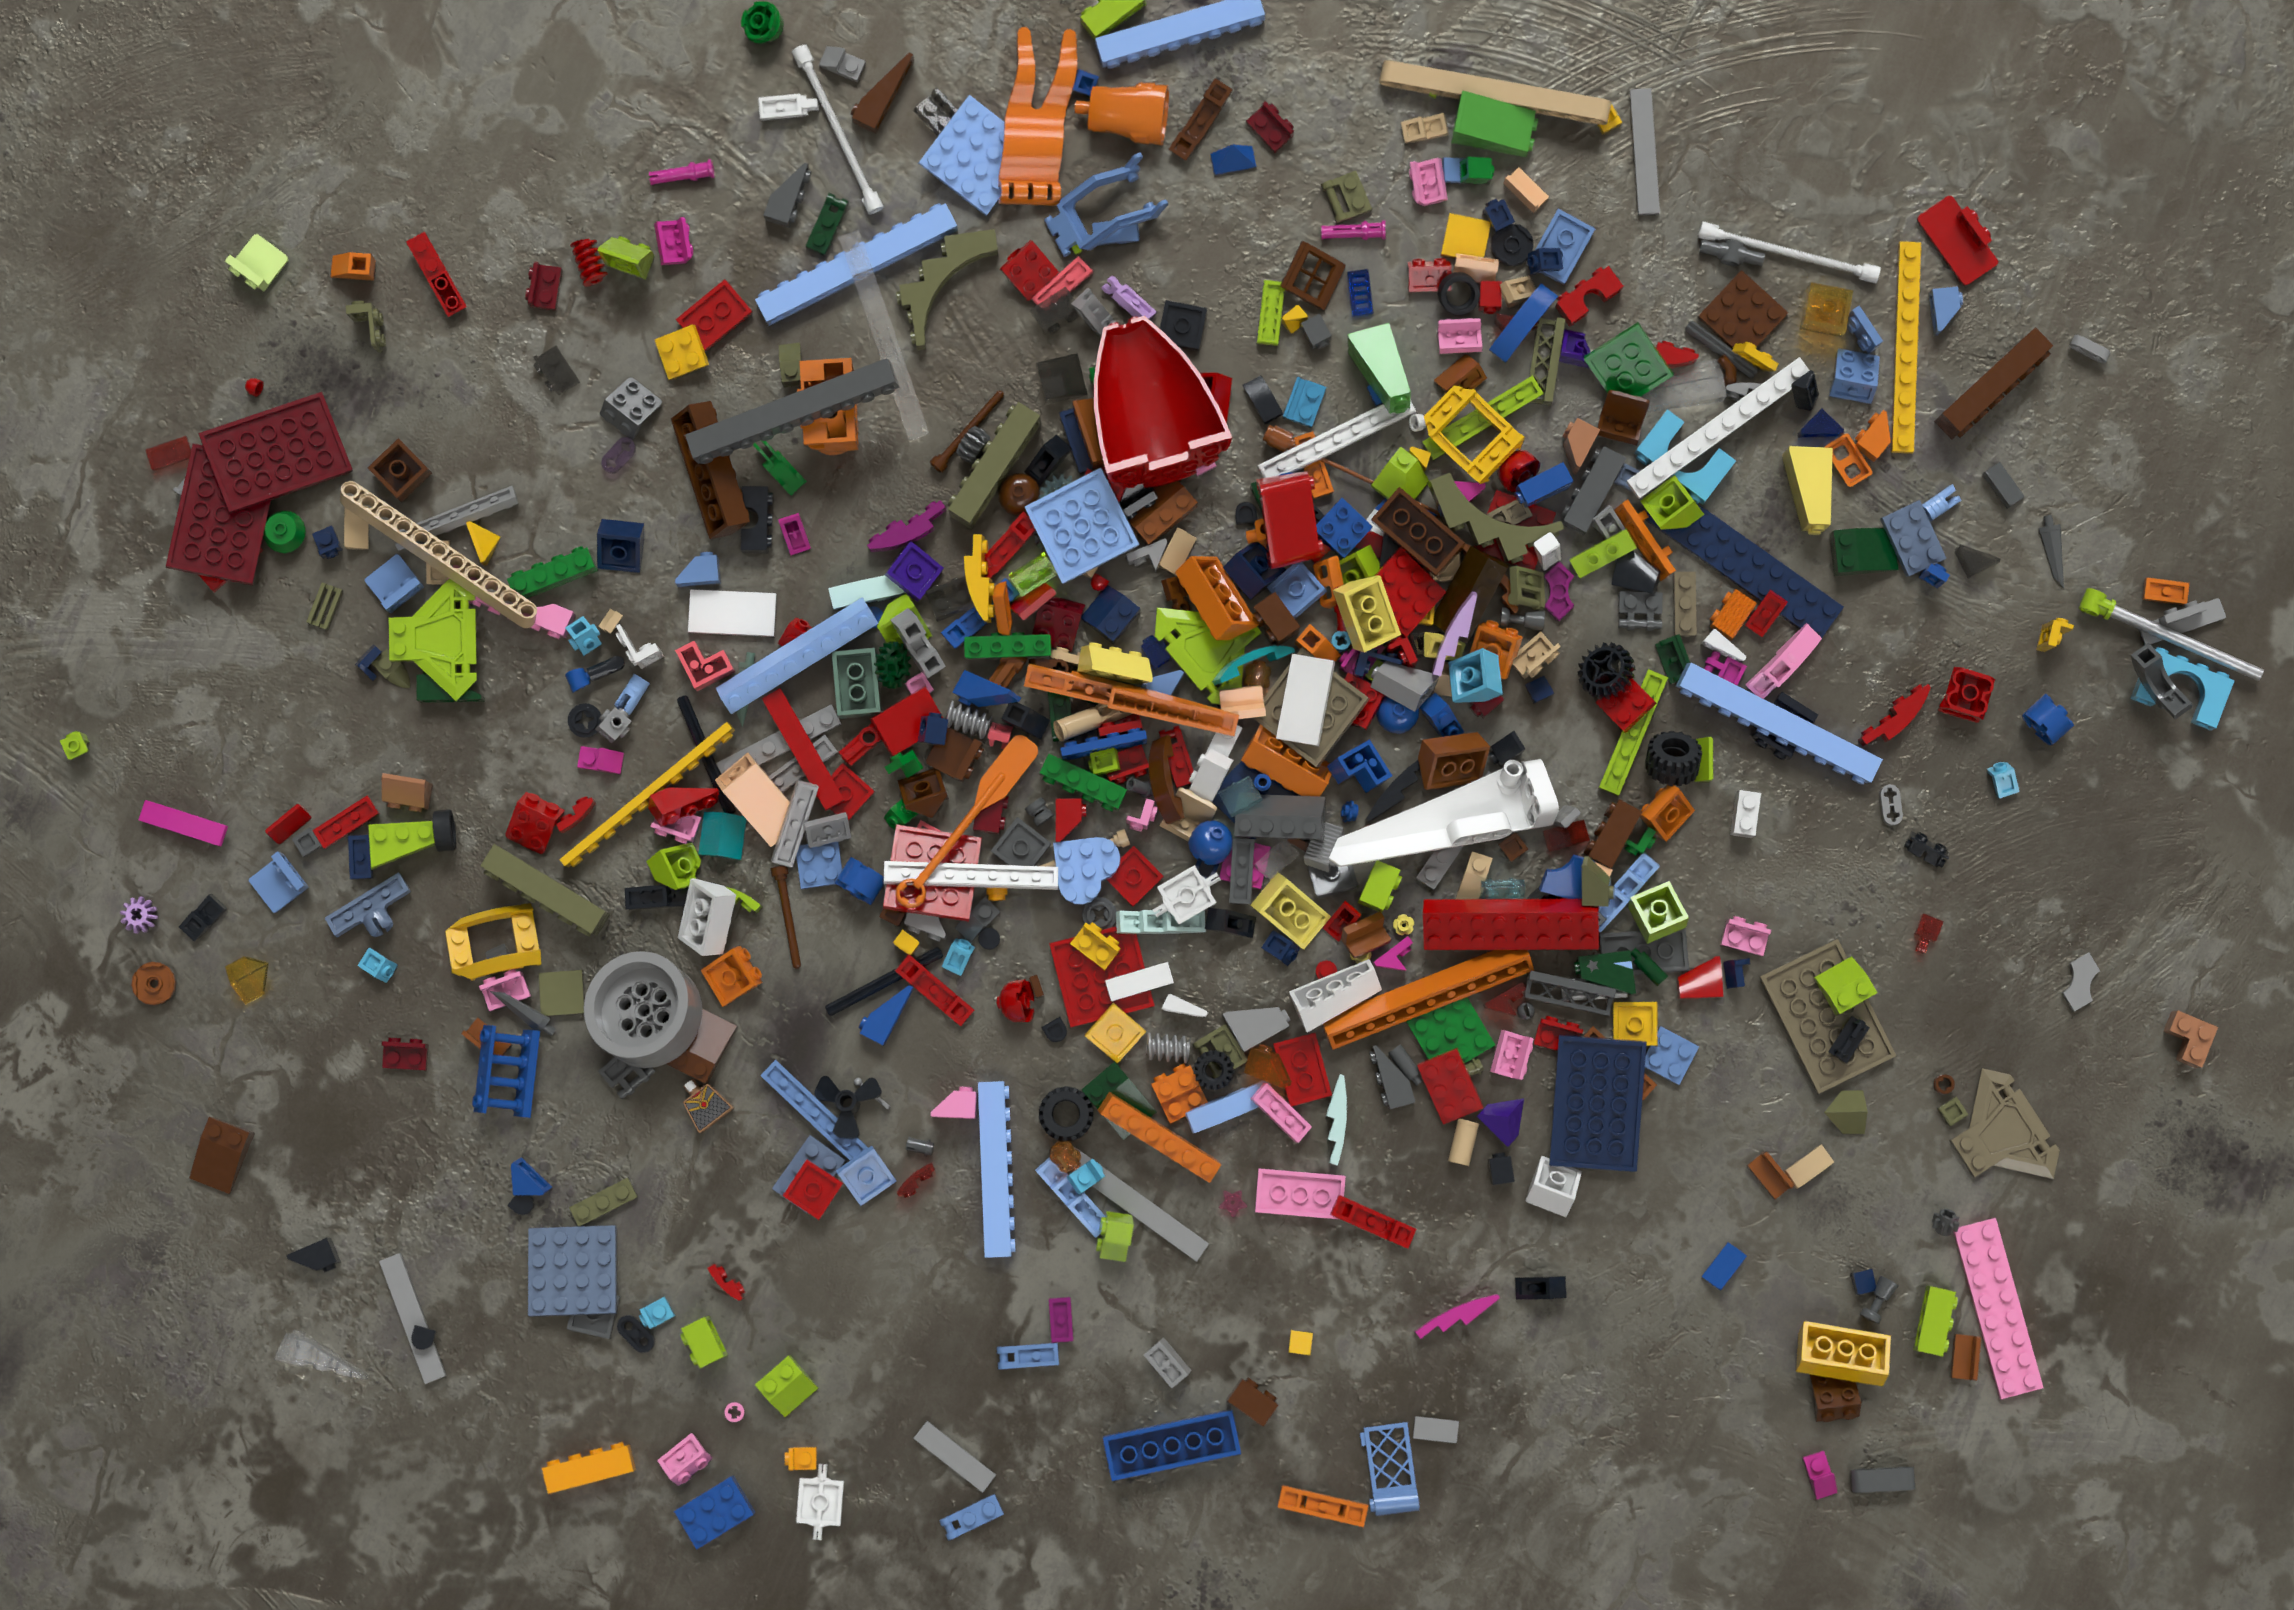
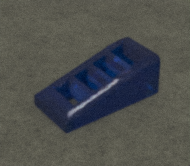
(1360, 274)

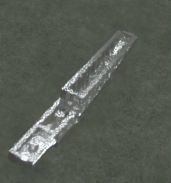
(883, 332)

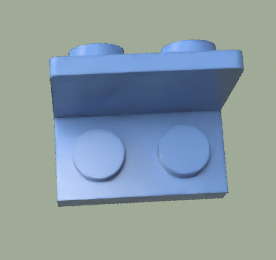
(1855, 376)
(394, 583)
(278, 882)

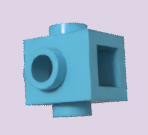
(586, 639)

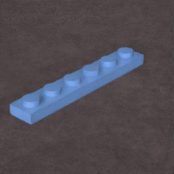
(810, 1108)

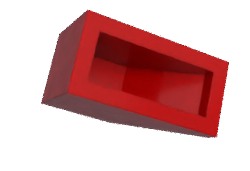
(1068, 817)

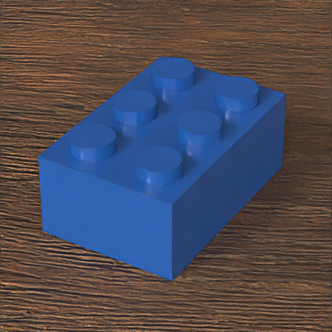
(715, 1512)

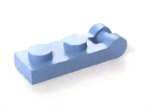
(1028, 1355)
(972, 1516)

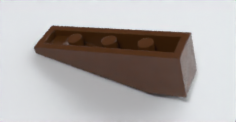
(877, 101)

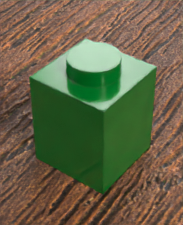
(1476, 170)

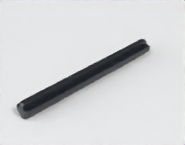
(709, 762)
(878, 984)

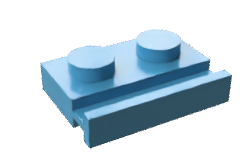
(1304, 402)

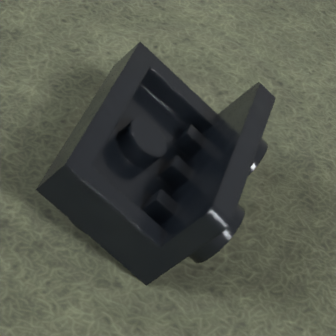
(1137, 498)

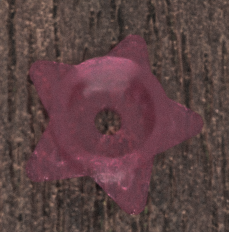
(1226, 1204)

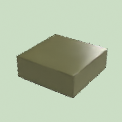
(1952, 1111)

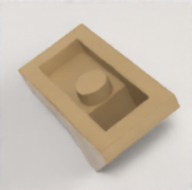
(1517, 290)

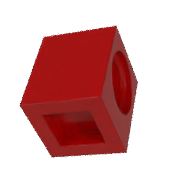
(1490, 297)

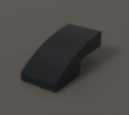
(1263, 399)
(203, 917)

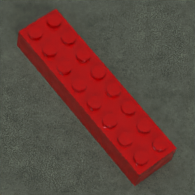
(1510, 924)

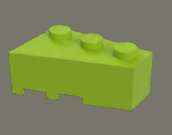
(398, 840)

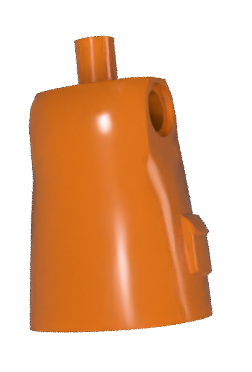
(1128, 111)

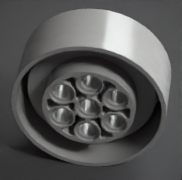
(622, 983)

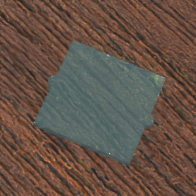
(1240, 796)

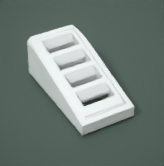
(1547, 551)
(1719, 643)
(1180, 1006)

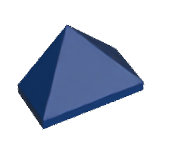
(1233, 159)
(526, 1180)

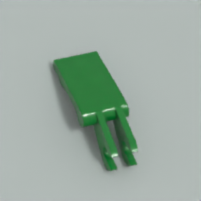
(781, 469)

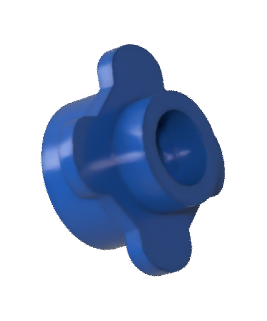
(1349, 811)

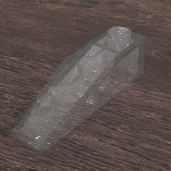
(1690, 386)
(306, 1351)

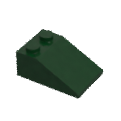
(1862, 551)
(1117, 1083)

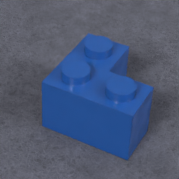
(1364, 764)

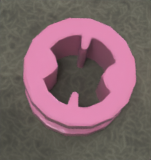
(739, 1407)

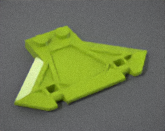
(439, 638)
(1199, 651)

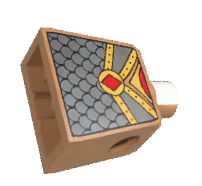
(705, 1105)

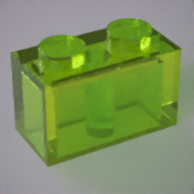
(1033, 574)

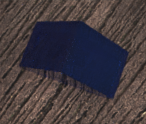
(1821, 426)

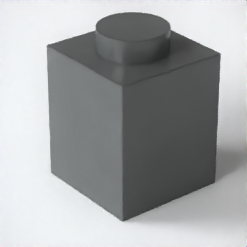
(1316, 332)

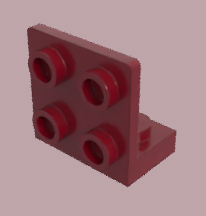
(1060, 620)

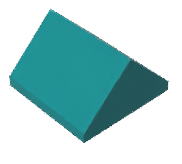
(722, 835)

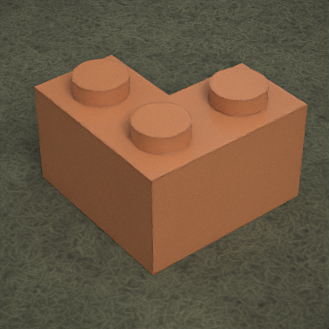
(2196, 1037)

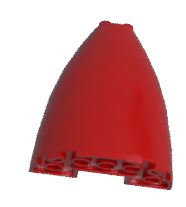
(1153, 408)

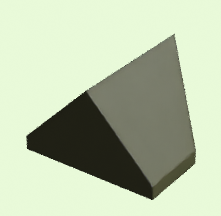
(1849, 1112)

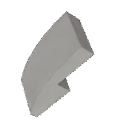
(1739, 390)

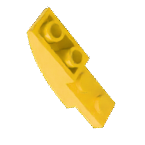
(980, 588)

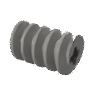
(968, 720)
(1168, 1048)

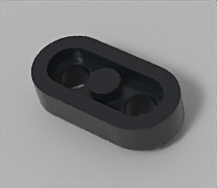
(635, 1334)

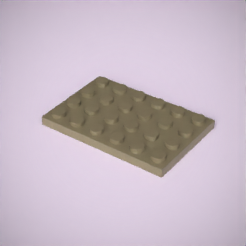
(1815, 1026)

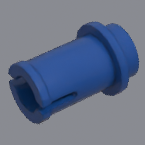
(1266, 778)

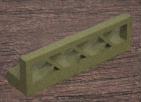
(1552, 367)

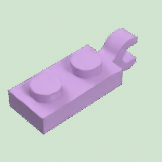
(1128, 299)

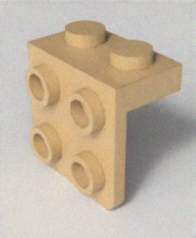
(1534, 654)
(1195, 812)

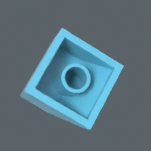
(1475, 677)

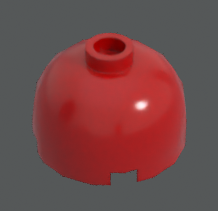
(1517, 469)
(1015, 1001)

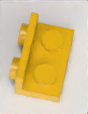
(2052, 633)
(1095, 945)

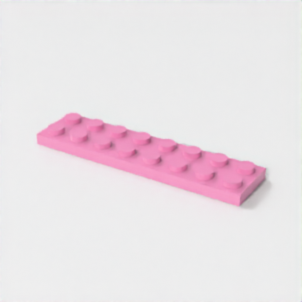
(1997, 1308)

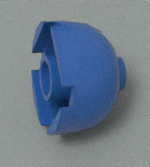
(1395, 716)
(1211, 842)

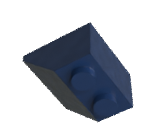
(620, 545)
(1251, 570)
(1110, 614)

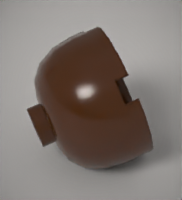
(1017, 492)

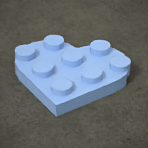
(1084, 866)

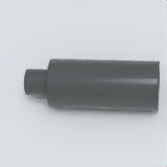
(1405, 1064)

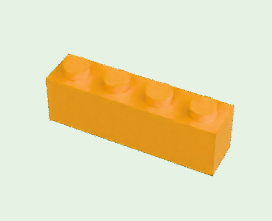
(588, 1469)

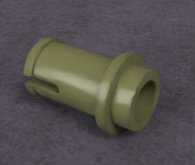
(1474, 1067)

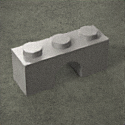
(917, 644)

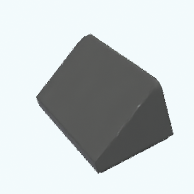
(2003, 485)

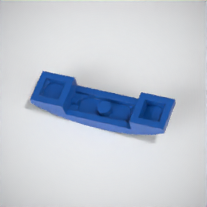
(1523, 322)
(971, 622)

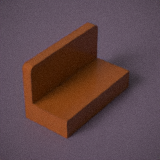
(1463, 373)
(1365, 935)
(473, 1035)
(1770, 1175)
(1965, 1357)

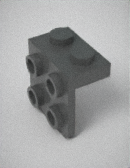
(629, 407)

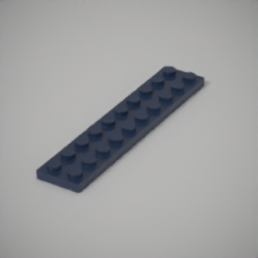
(1755, 570)

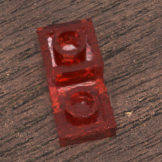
(909, 1186)

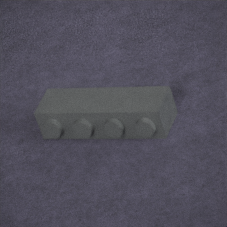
(1593, 491)

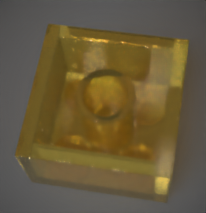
(1826, 309)

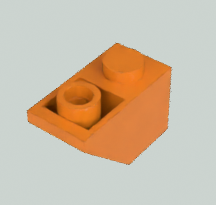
(353, 266)
(1875, 438)
(1317, 644)

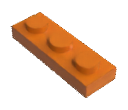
(1317, 470)

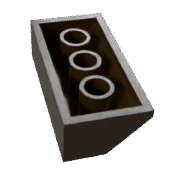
(1476, 574)

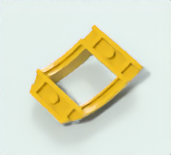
(1494, 454)
(524, 936)

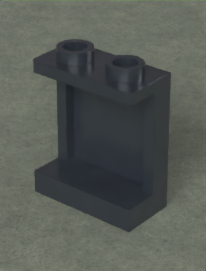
(1791, 705)

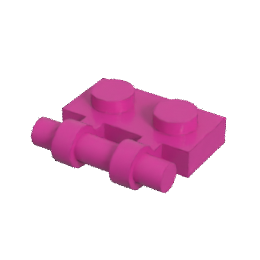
(1730, 670)

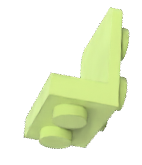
(257, 263)

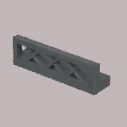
(1576, 986)

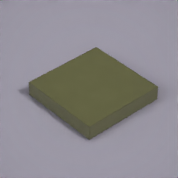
(561, 993)

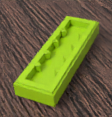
(1270, 313)
(1603, 553)

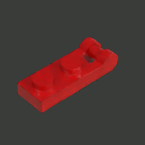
(1180, 763)

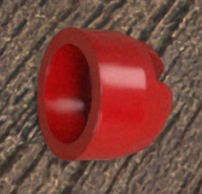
(254, 386)
(1098, 582)

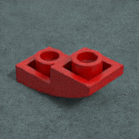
(581, 809)
(733, 1288)

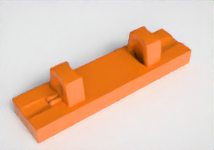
(1644, 539)
(1323, 1506)

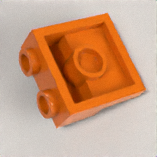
(1498, 641)
(732, 975)
(1178, 1092)

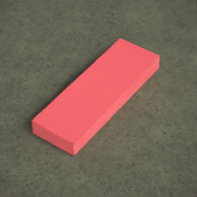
(1069, 277)

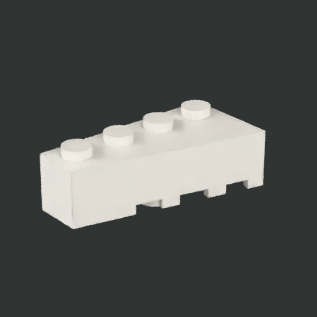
(1334, 994)

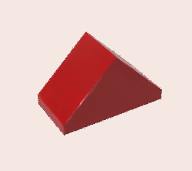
(1341, 918)

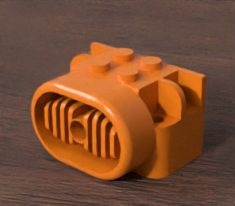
(826, 434)

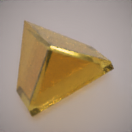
(248, 978)

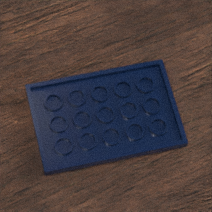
(1597, 1103)

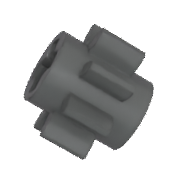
(1945, 1222)

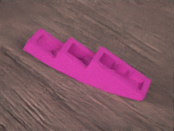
(183, 823)
(1465, 1312)

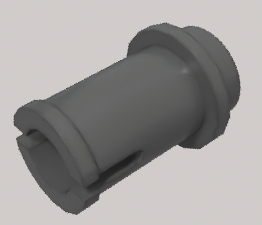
(1139, 787)
(920, 1146)

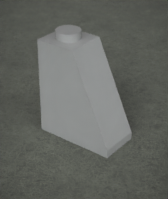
(1404, 684)
(1256, 1025)

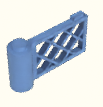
(1397, 1498)

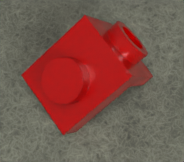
(794, 630)

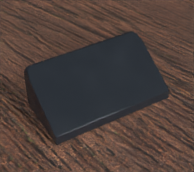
(1805, 391)

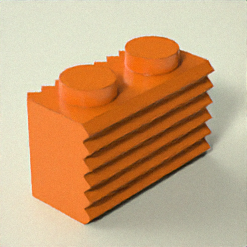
(1733, 614)

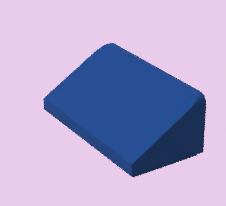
(1724, 1266)

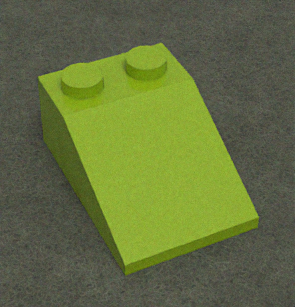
(626, 256)

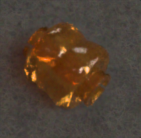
(1257, 674)
(1065, 1156)

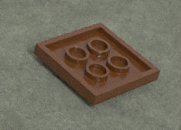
(1742, 312)

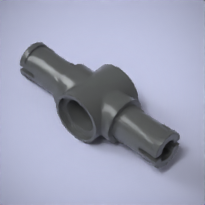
(1732, 252)

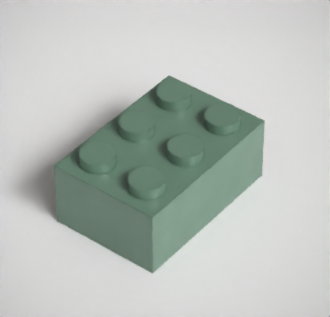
(856, 683)

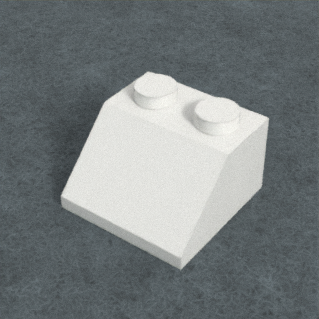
(1553, 1187)

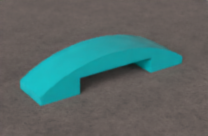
(1231, 670)

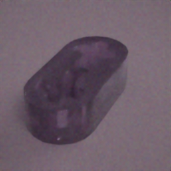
(622, 459)

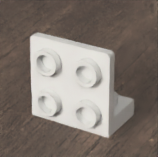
(647, 655)

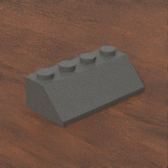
(1283, 818)

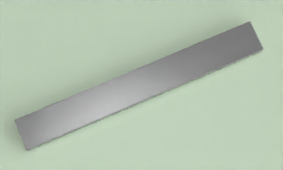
(1148, 1213)

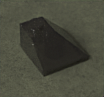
(1061, 378)

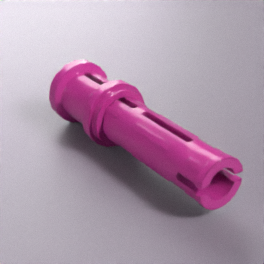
(692, 171)
(1364, 230)

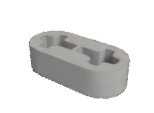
(2090, 349)
(1885, 806)

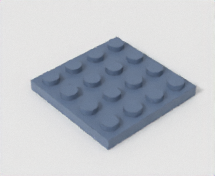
(572, 1271)

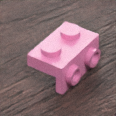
(1428, 182)
(1459, 335)
(1148, 814)
(683, 829)
(512, 984)
(1512, 1055)

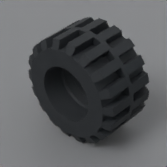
(1673, 758)
(1066, 1094)

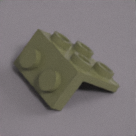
(361, 312)

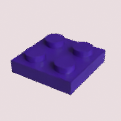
(914, 571)

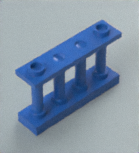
(526, 1076)

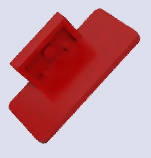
(1959, 239)

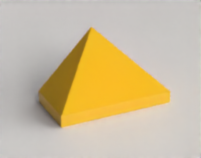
(484, 541)

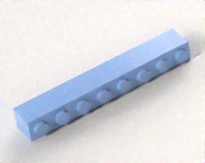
(1178, 30)
(796, 655)
(994, 1169)

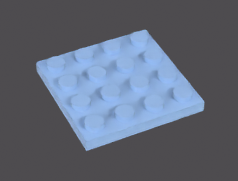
(969, 155)
(1082, 525)

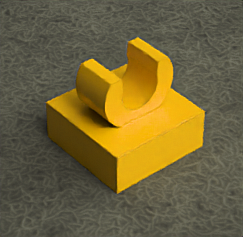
(1613, 121)

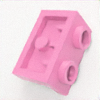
(1745, 936)
(684, 1460)

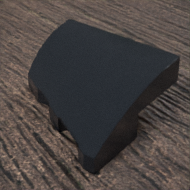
(1636, 573)

